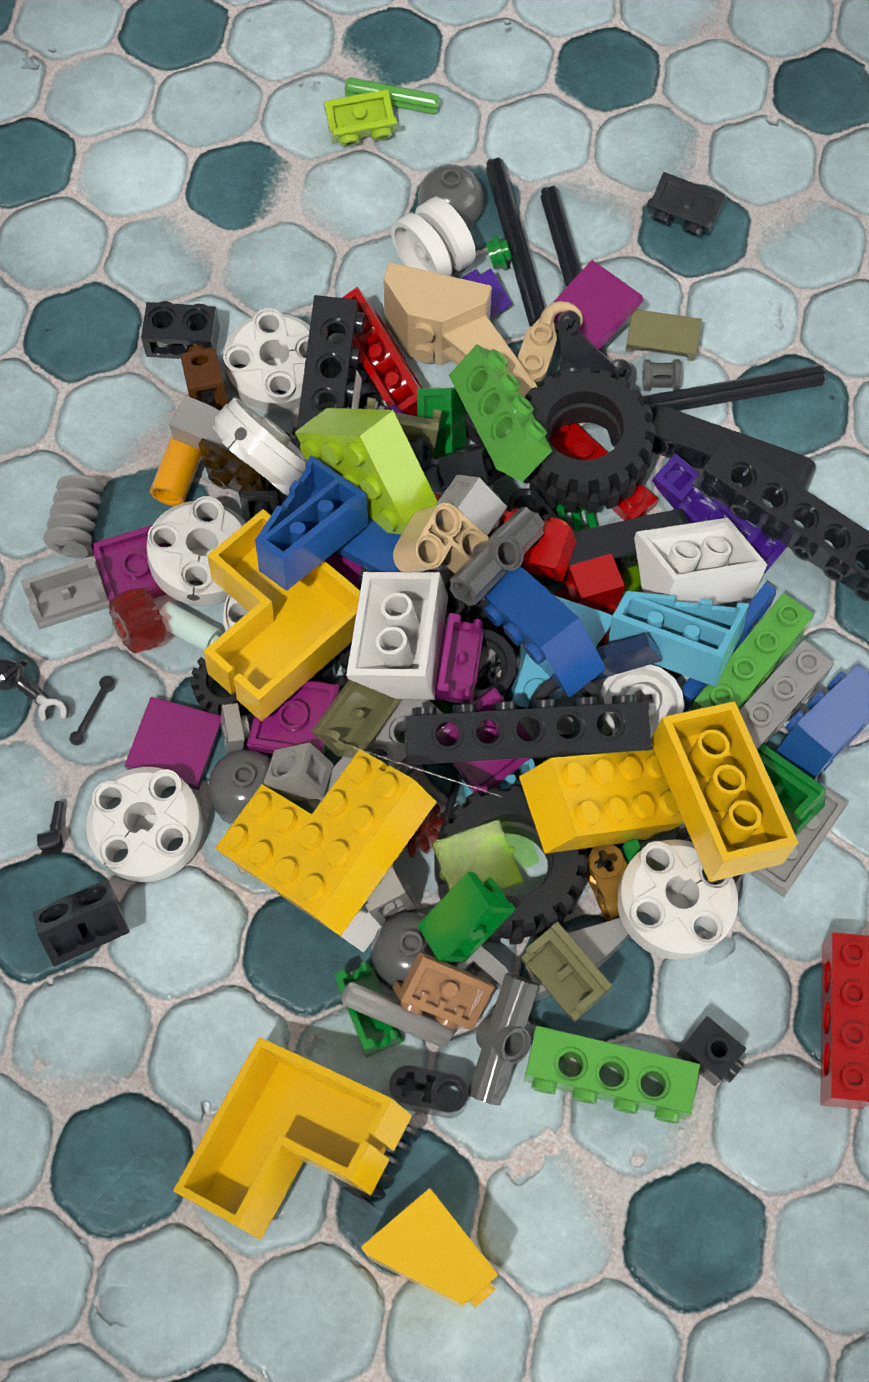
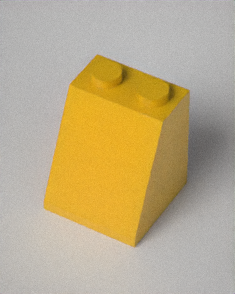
(433, 1253)

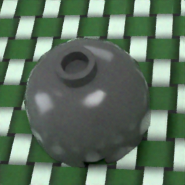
(457, 187)
(236, 781)
(397, 947)

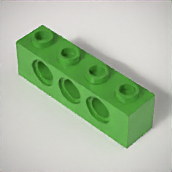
(500, 412)
(758, 654)
(675, 1076)

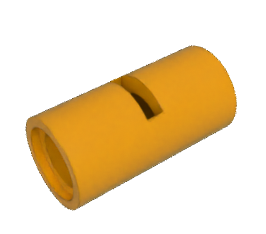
(175, 473)

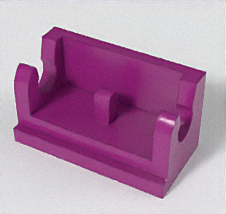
(459, 660)

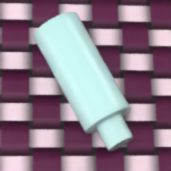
(188, 626)

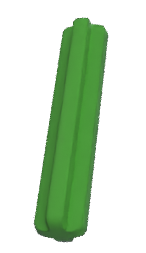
(399, 96)

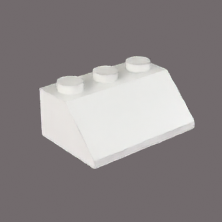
(699, 562)
(399, 633)

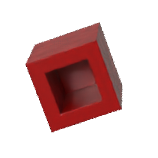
(594, 583)

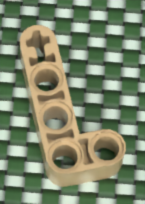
(437, 537)

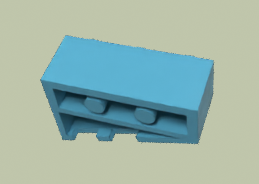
(690, 636)
(530, 674)

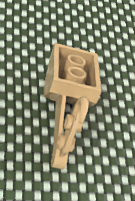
(446, 316)

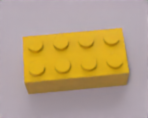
(723, 791)
(599, 800)

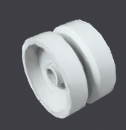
(434, 238)
(650, 685)

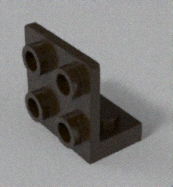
(229, 471)

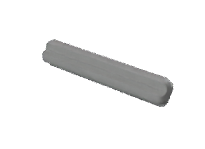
(395, 1015)

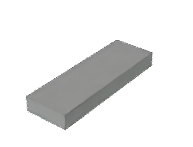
(782, 877)

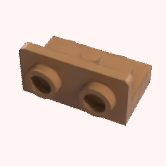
(444, 991)

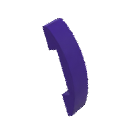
(676, 486)

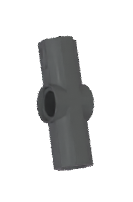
(496, 556)
(503, 1039)

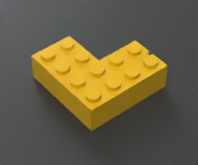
(284, 633)
(337, 853)
(274, 1120)

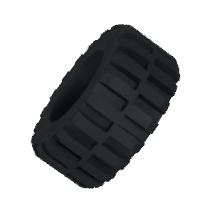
(600, 401)
(565, 871)

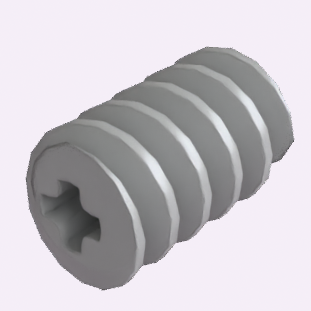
(73, 515)

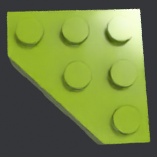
(375, 457)

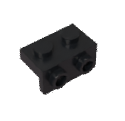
(686, 205)

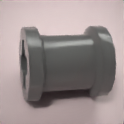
(661, 374)

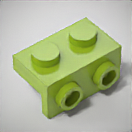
(360, 117)

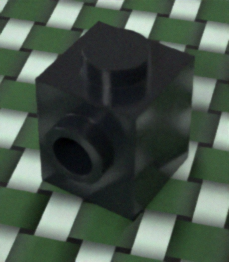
(714, 1051)

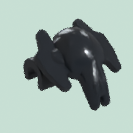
(12, 677)

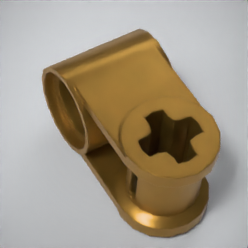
(605, 882)

